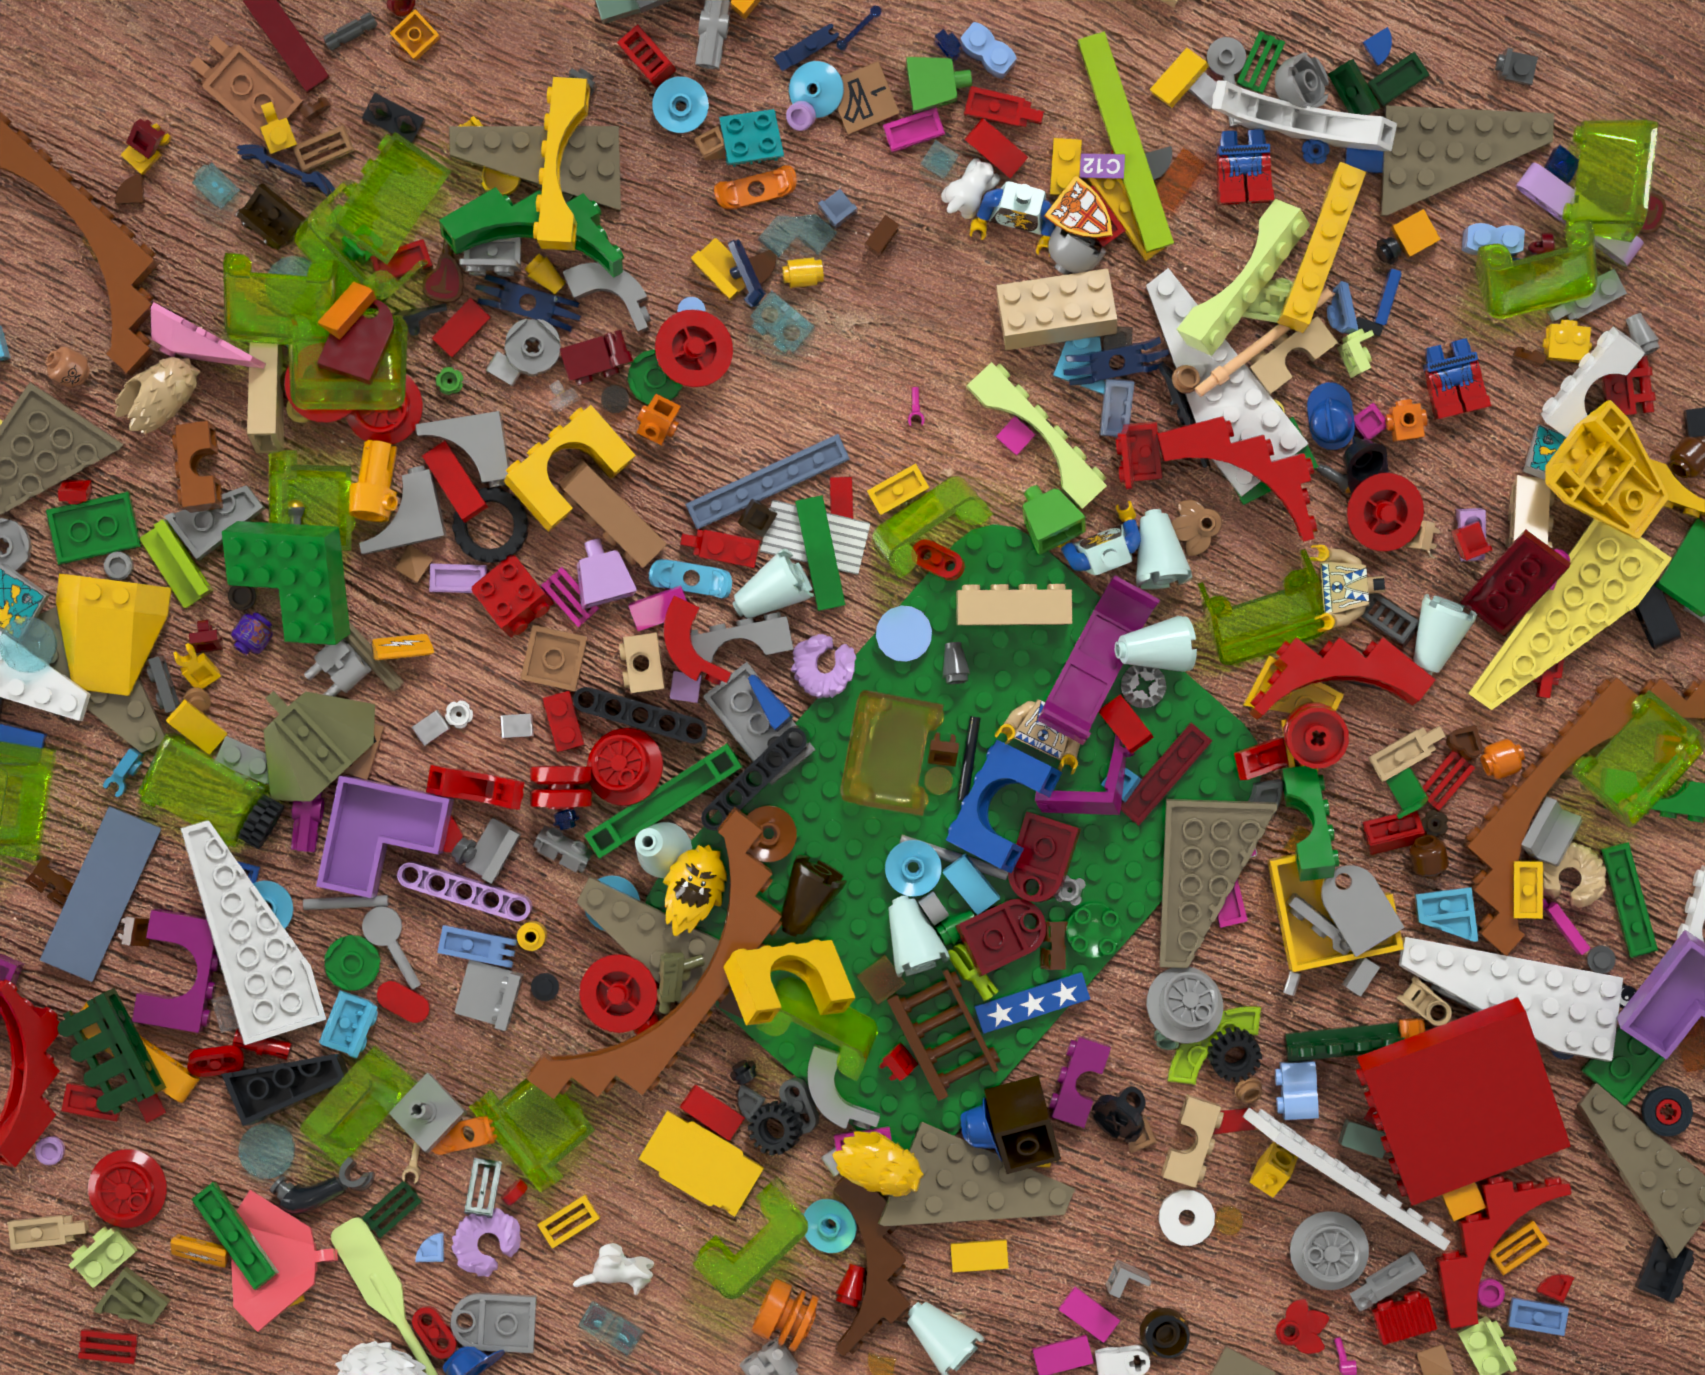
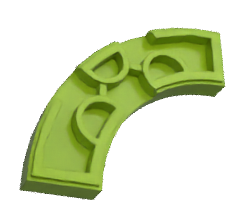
(1190, 1057)

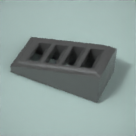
(1394, 610)

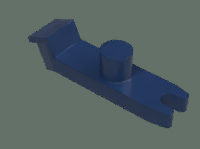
(805, 48)
(745, 270)

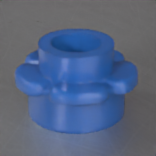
(1311, 157)

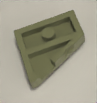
(133, 1299)

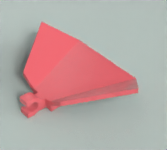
(292, 1252)

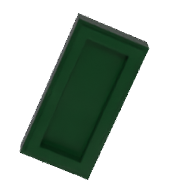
(1398, 79)

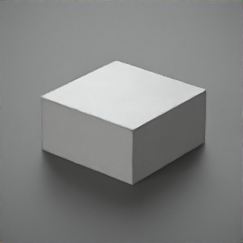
(1360, 976)

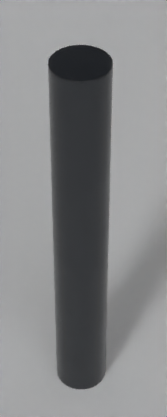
(969, 756)

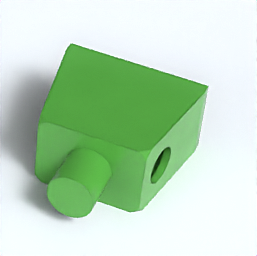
(934, 82)
(1051, 518)

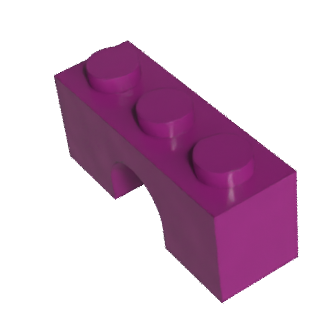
(1084, 1056)

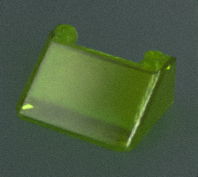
(326, 390)

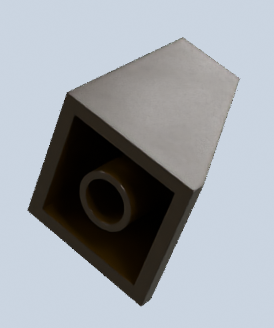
(1022, 1124)

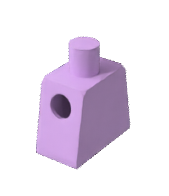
(602, 576)

